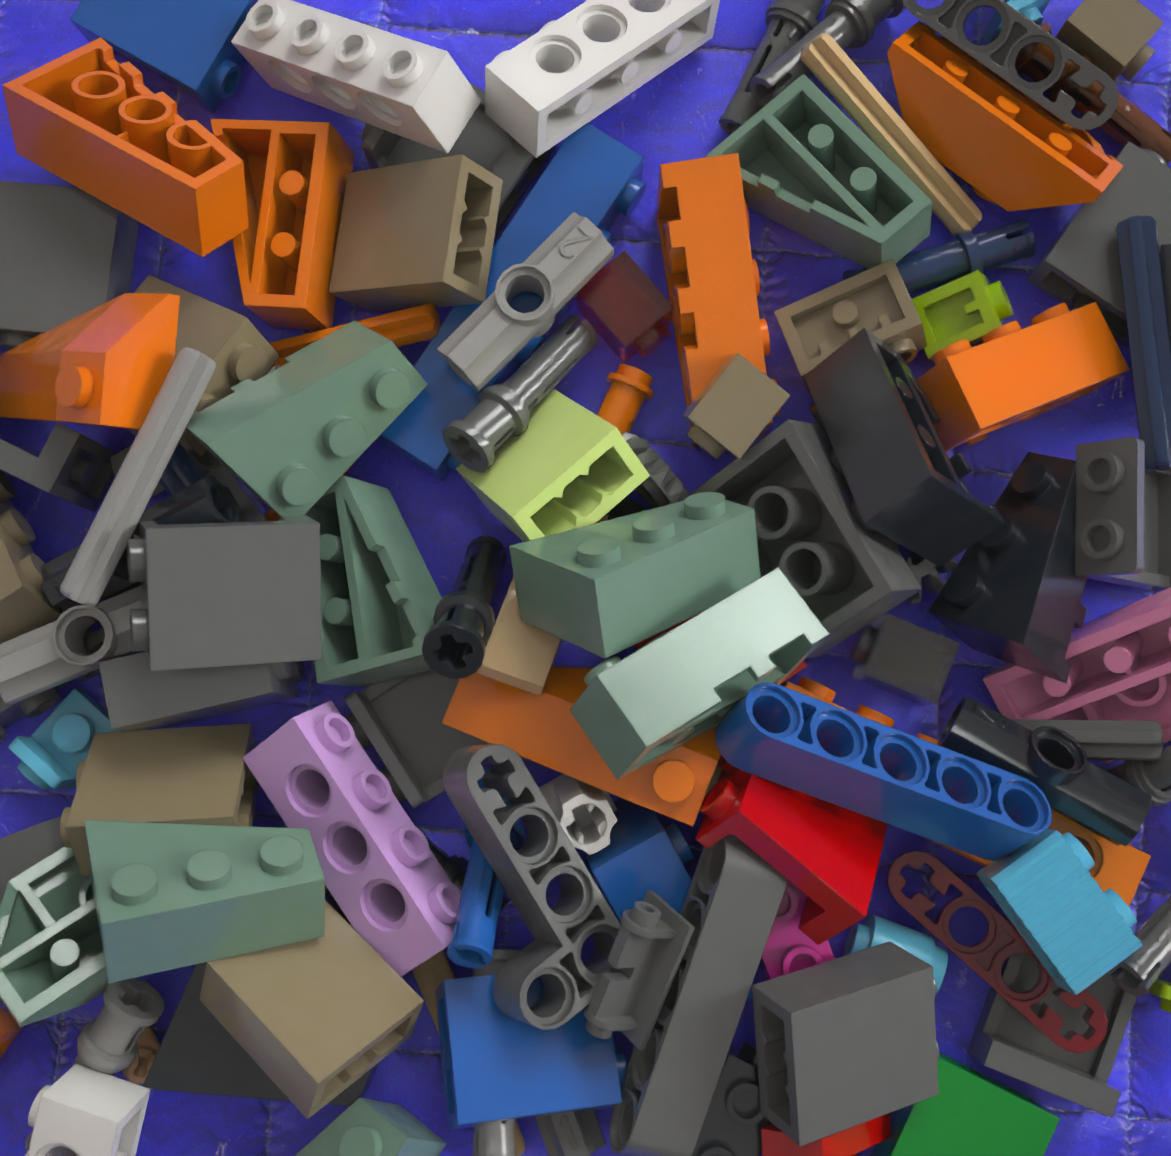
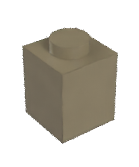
(1112, 34)
(733, 408)

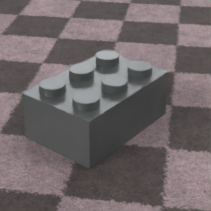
(812, 533)

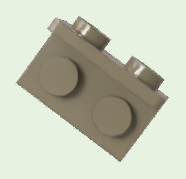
(837, 313)

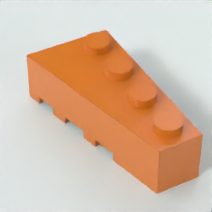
(128, 147)
(709, 269)

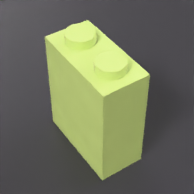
(558, 471)

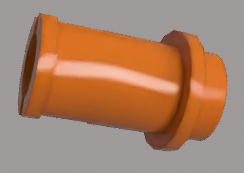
(625, 396)

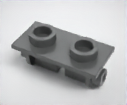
(649, 952)

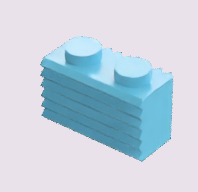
(1062, 910)

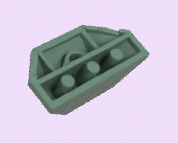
(50, 941)

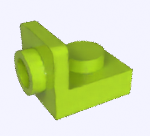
(962, 311)

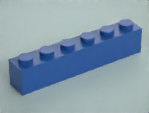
(587, 177)

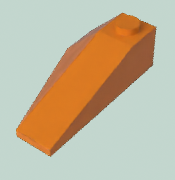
(95, 366)
(550, 735)

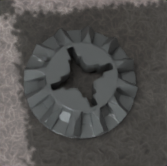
(662, 485)

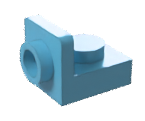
(61, 741)

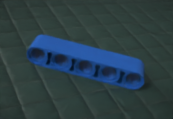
(881, 772)

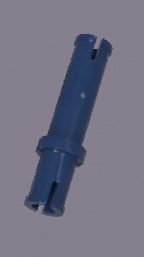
(964, 255)

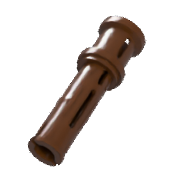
(1127, 121)

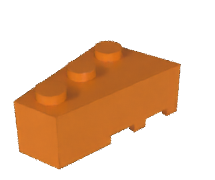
(294, 216)
(1020, 372)

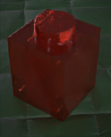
(626, 308)

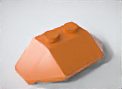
(991, 130)

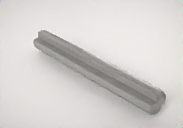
(138, 477)

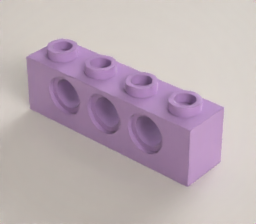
(362, 836)

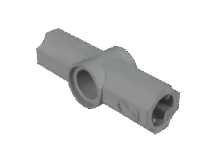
(552, 271)
(57, 650)

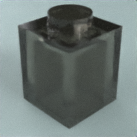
(903, 659)

